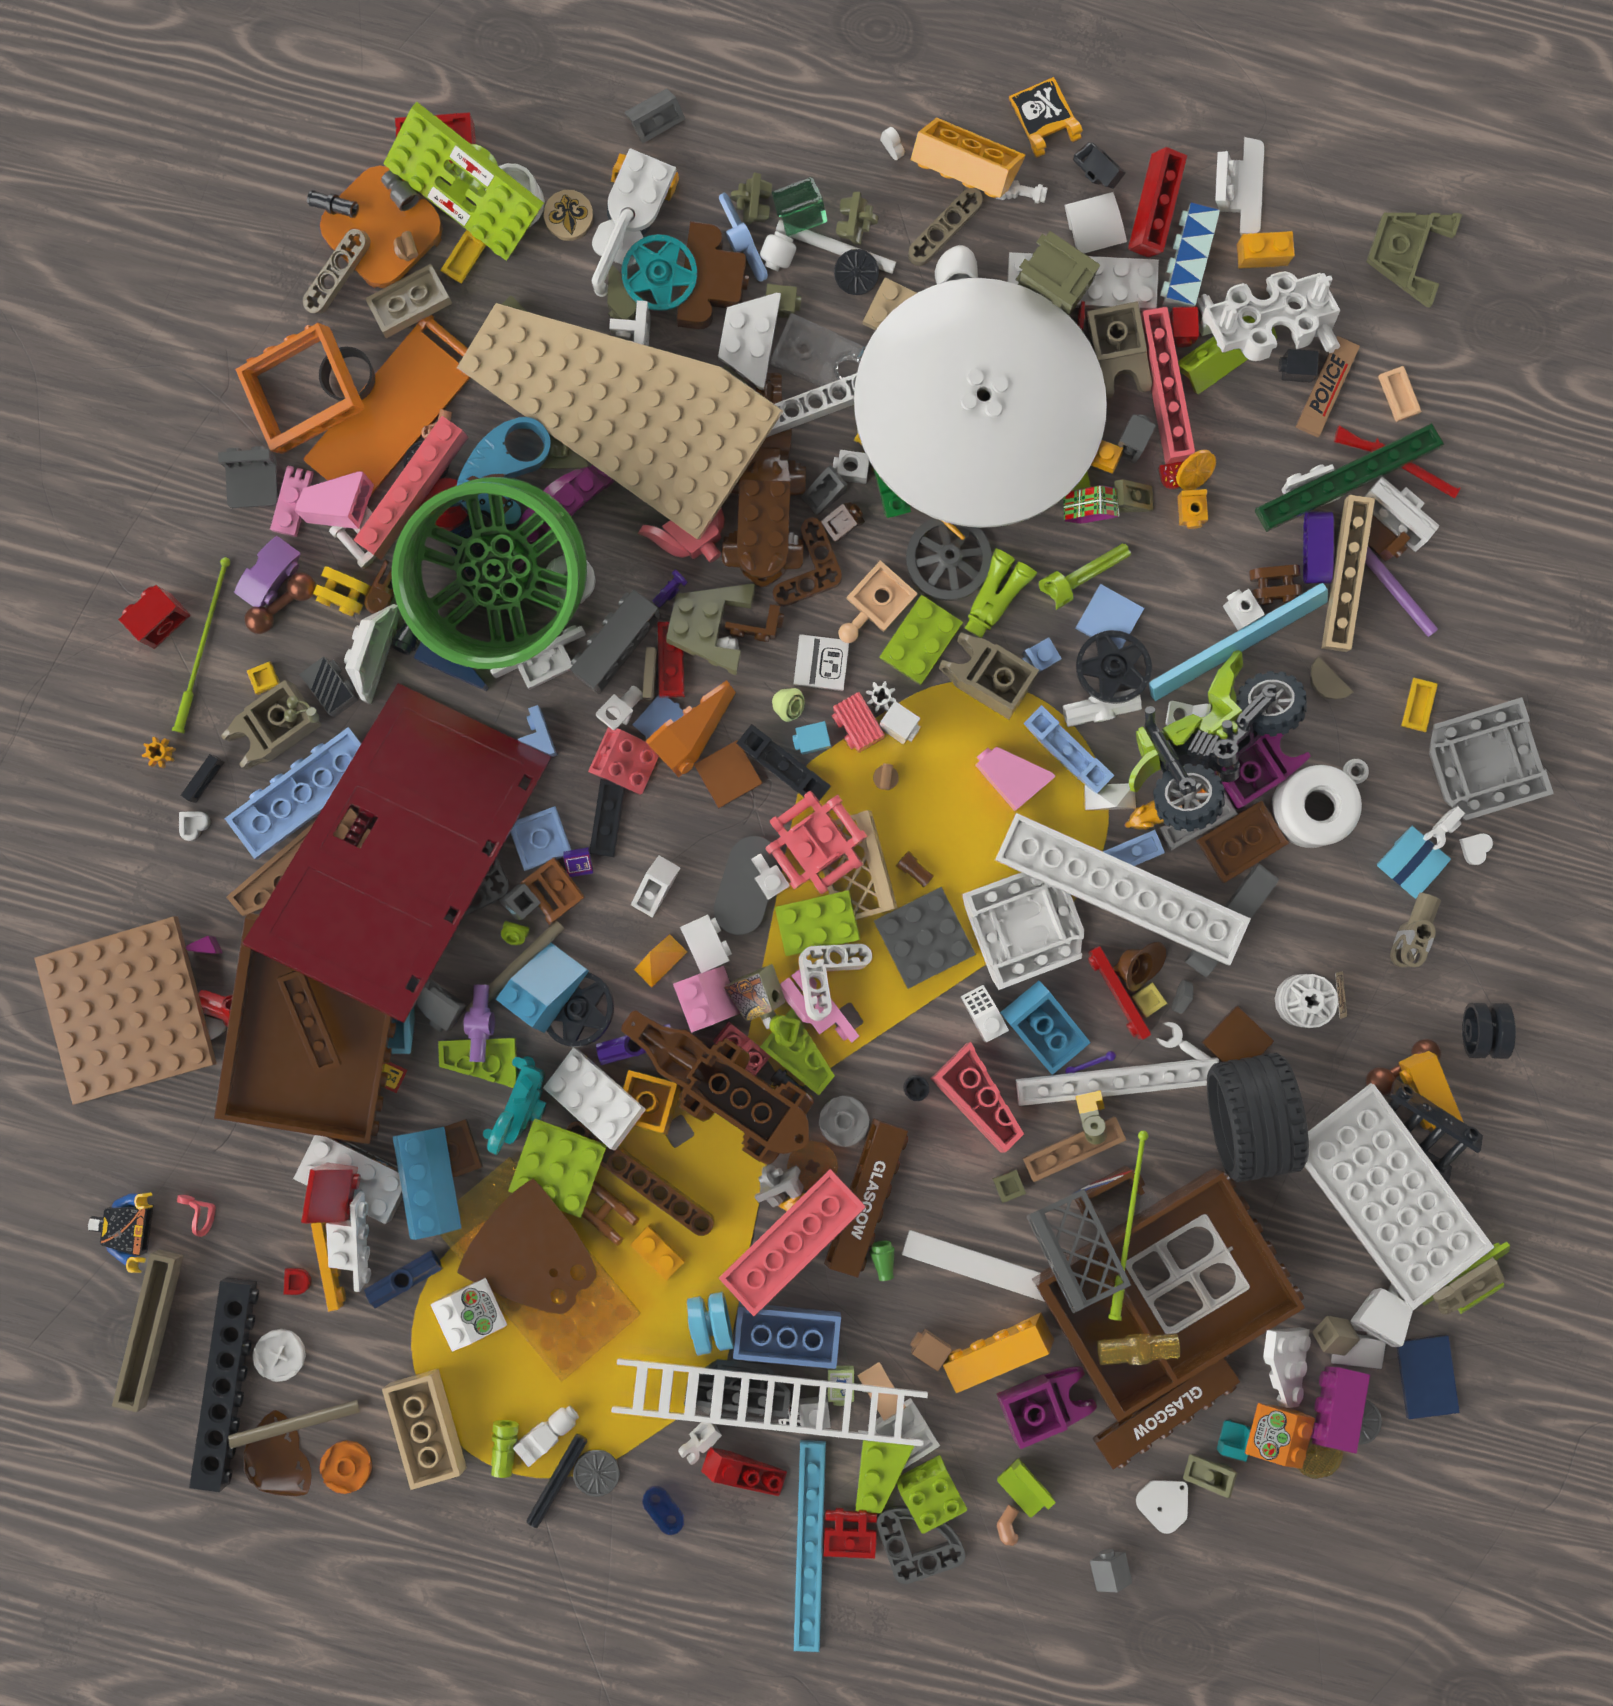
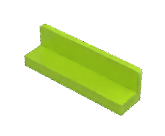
(1208, 363)

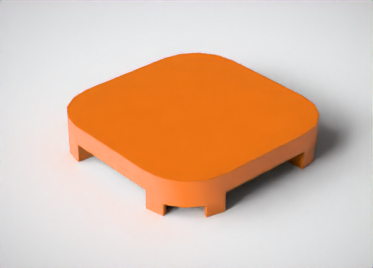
(383, 224)

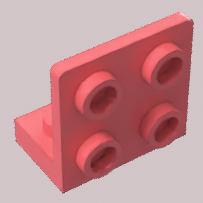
(624, 760)

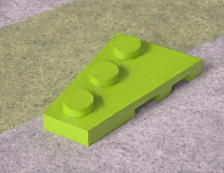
(879, 1473)

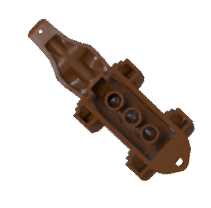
(763, 538)
(720, 1084)

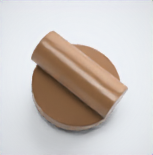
(405, 246)
(885, 777)

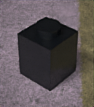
(1299, 365)

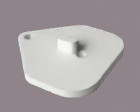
(1169, 1497)

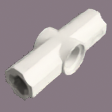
(1099, 711)

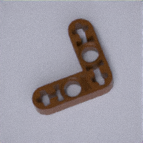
(820, 566)

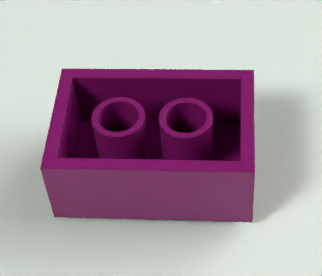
(1340, 1409)

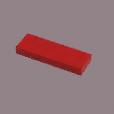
(669, 665)

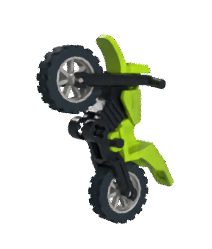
(1199, 746)

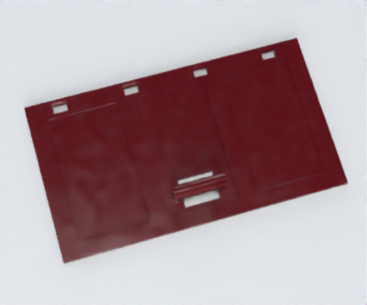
(379, 910)

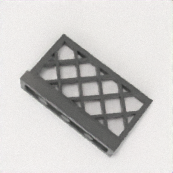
(1058, 1261)

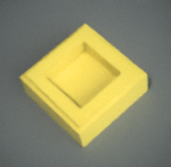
(1149, 1000)

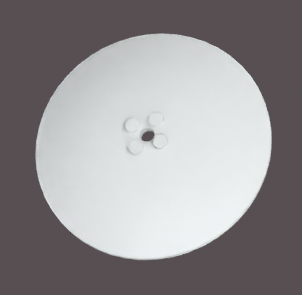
(967, 455)

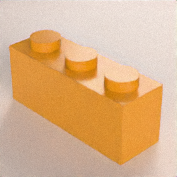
(1427, 1078)

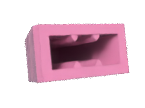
(336, 501)
(1012, 776)

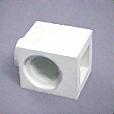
(859, 459)

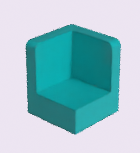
(1233, 1440)

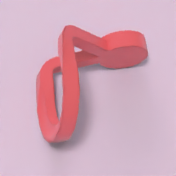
(189, 1200)

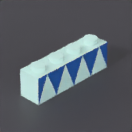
(1191, 256)

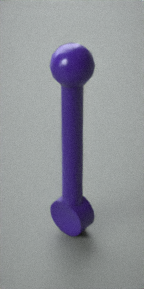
(1109, 1056)

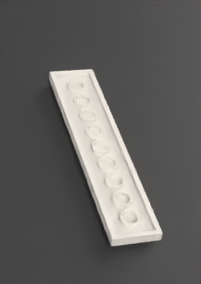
(1123, 889)

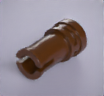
(909, 865)

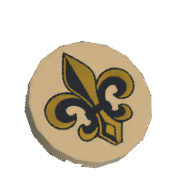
(568, 215)

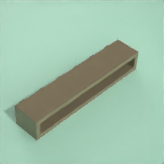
(147, 1330)

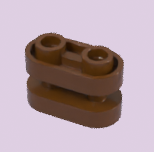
(1264, 594)

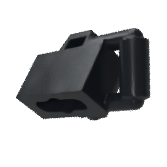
(1098, 165)

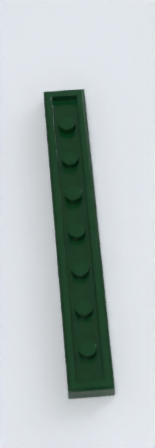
(1349, 477)

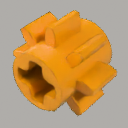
(154, 758)

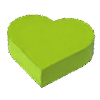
(785, 1029)

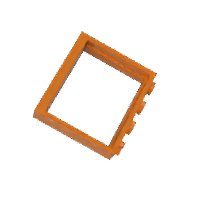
(318, 423)

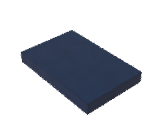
(1427, 1377)

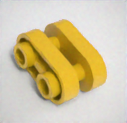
(348, 604)

